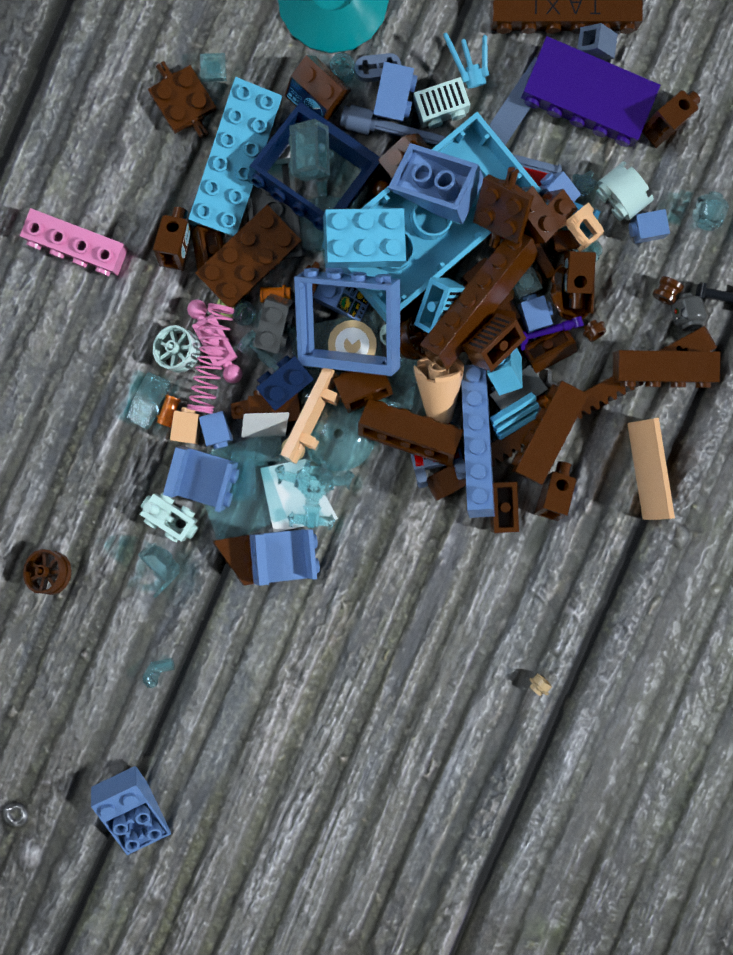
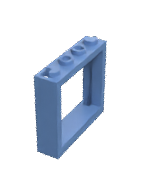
(343, 360)

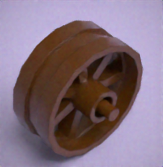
(411, 337)
(47, 572)

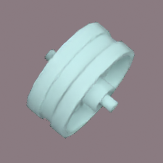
(176, 348)

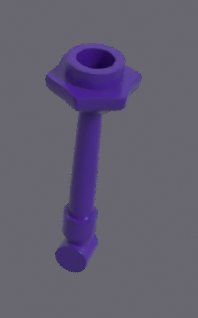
(565, 325)

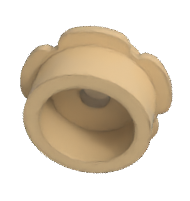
(540, 685)

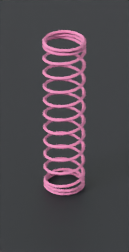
(222, 309)

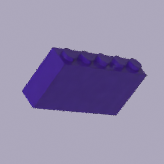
(590, 92)

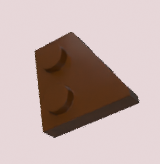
(237, 556)

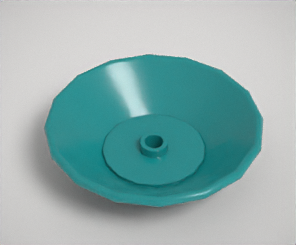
(333, 24)

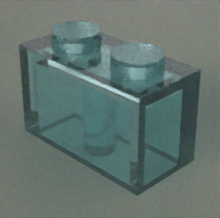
(309, 150)

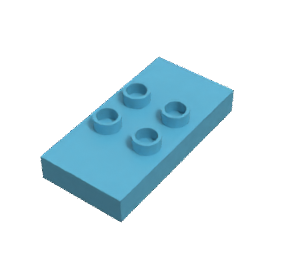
(433, 241)

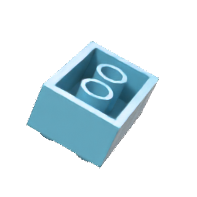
(364, 238)

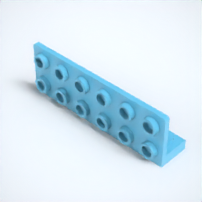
(238, 142)

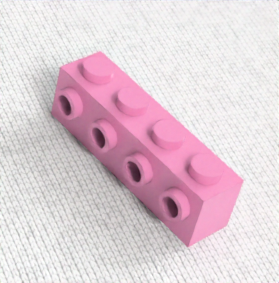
(74, 242)

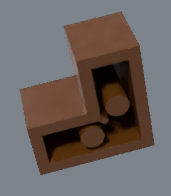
(547, 213)

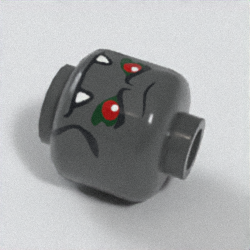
(688, 312)

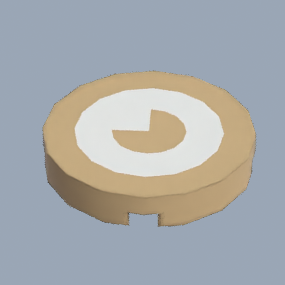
(352, 337)

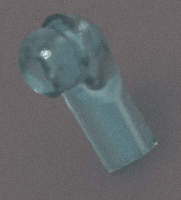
(151, 675)

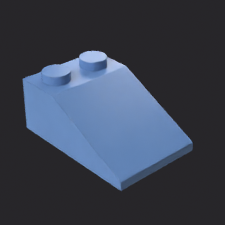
(437, 182)

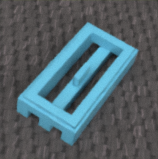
(516, 419)

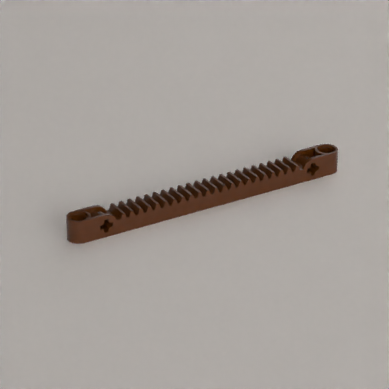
(445, 481)

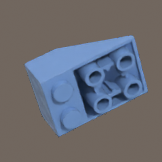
(129, 810)

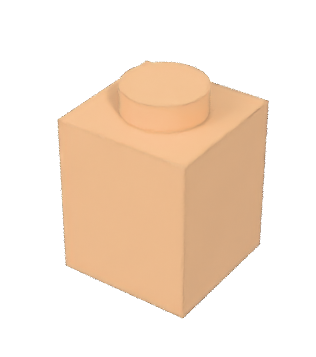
(185, 426)

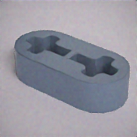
(374, 61)

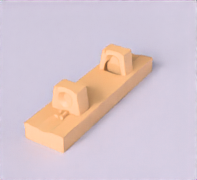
(301, 433)

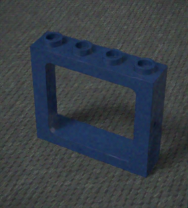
(338, 141)

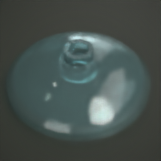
(344, 452)

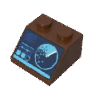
(316, 87)

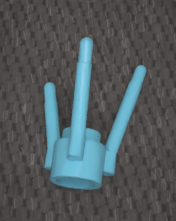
(474, 75)

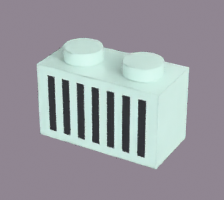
(441, 103)

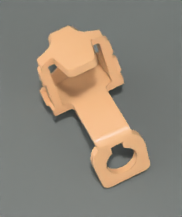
(586, 215)

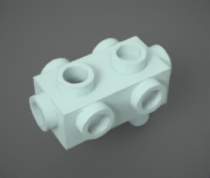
(162, 513)

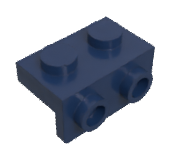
(283, 382)

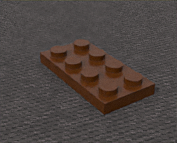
(248, 257)

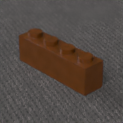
(666, 367)
(410, 432)
(550, 432)

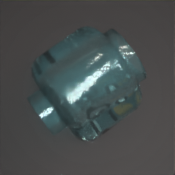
(710, 211)

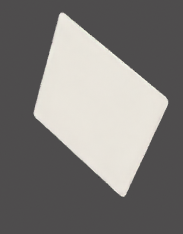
(264, 424)

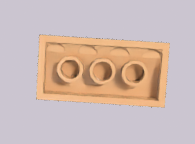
(651, 469)

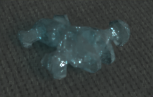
(313, 483)

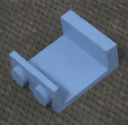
(201, 477)
(284, 556)

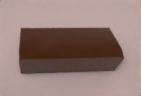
(205, 243)
(549, 350)

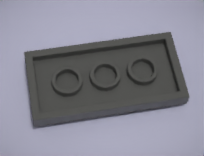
(260, 198)

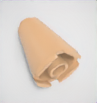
(439, 388)

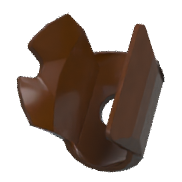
(560, 300)

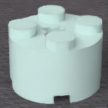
(624, 191)

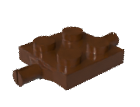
(182, 99)
(503, 208)

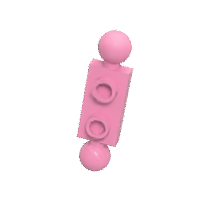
(232, 373)

